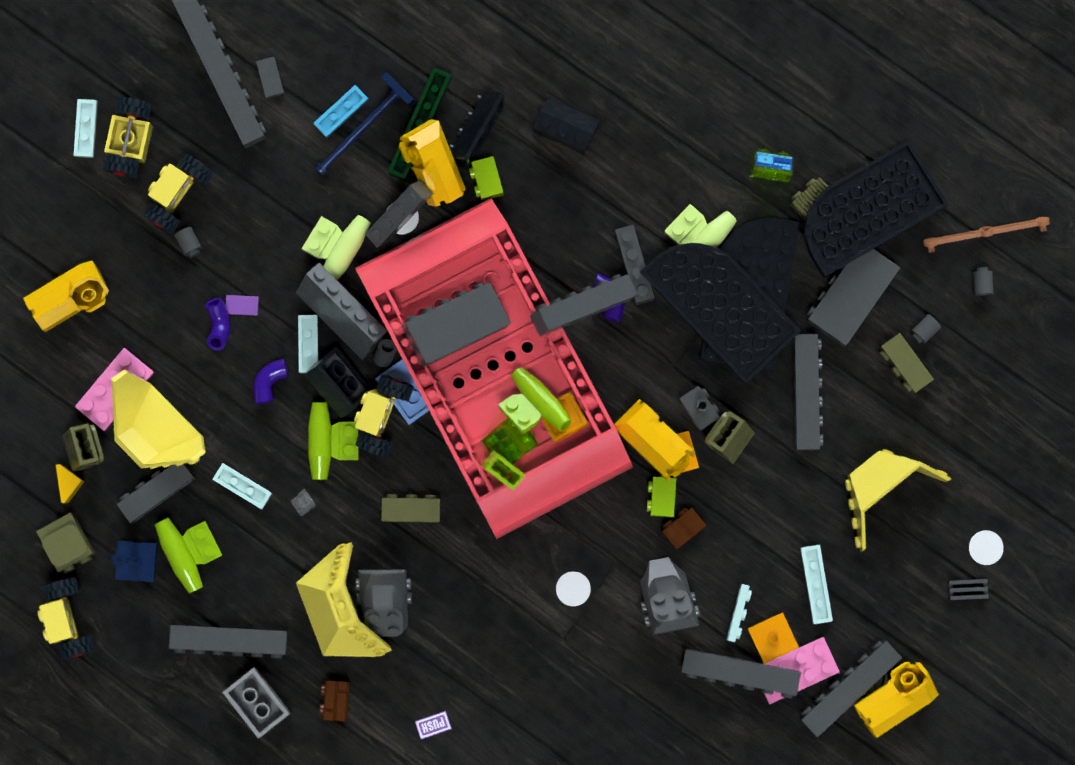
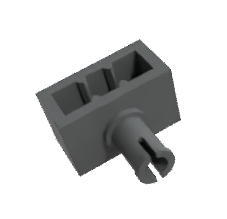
(699, 408)

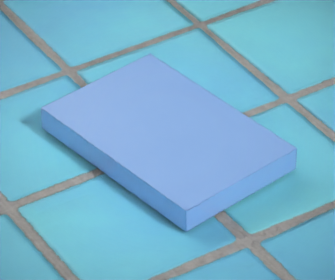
(416, 405)

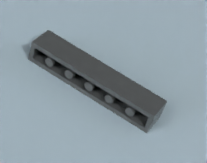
(583, 305)
(806, 392)
(228, 640)
(742, 672)
(850, 688)

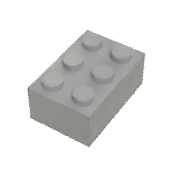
(256, 702)

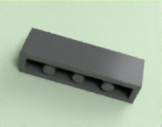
(399, 213)
(633, 263)
(155, 491)

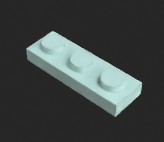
(85, 128)
(307, 341)
(242, 486)
(739, 613)

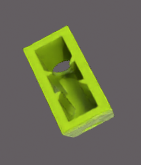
(502, 468)

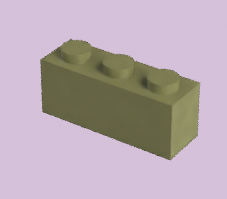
(905, 364)
(411, 509)

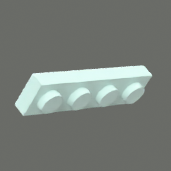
(816, 584)

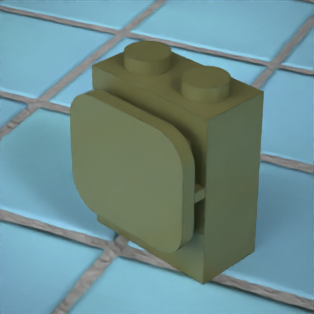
(729, 436)
(82, 447)
(65, 543)

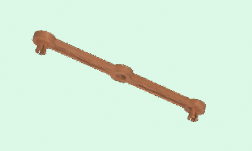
(986, 231)

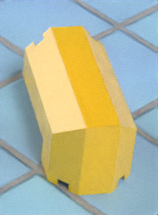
(433, 162)
(67, 295)
(654, 440)
(897, 699)

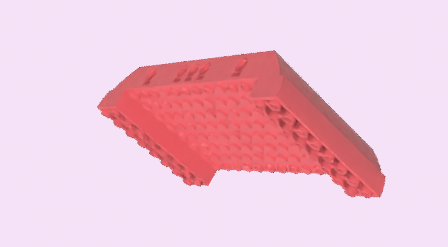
(437, 267)

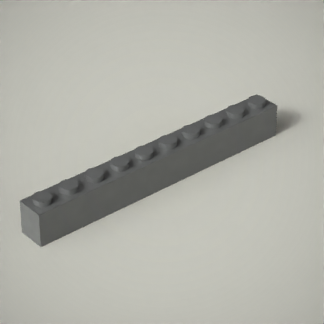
(220, 72)

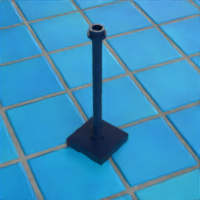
(396, 93)
(135, 561)

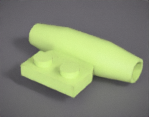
(692, 228)
(336, 246)

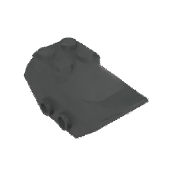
(667, 597)
(384, 600)

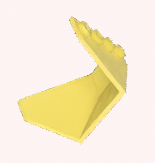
(150, 425)
(875, 480)
(333, 612)

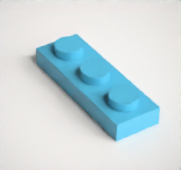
(341, 111)

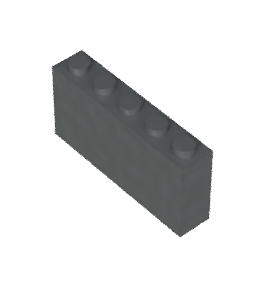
(852, 296)
(341, 311)
(455, 324)

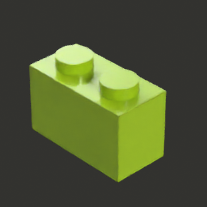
(486, 178)
(662, 497)

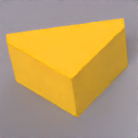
(68, 483)

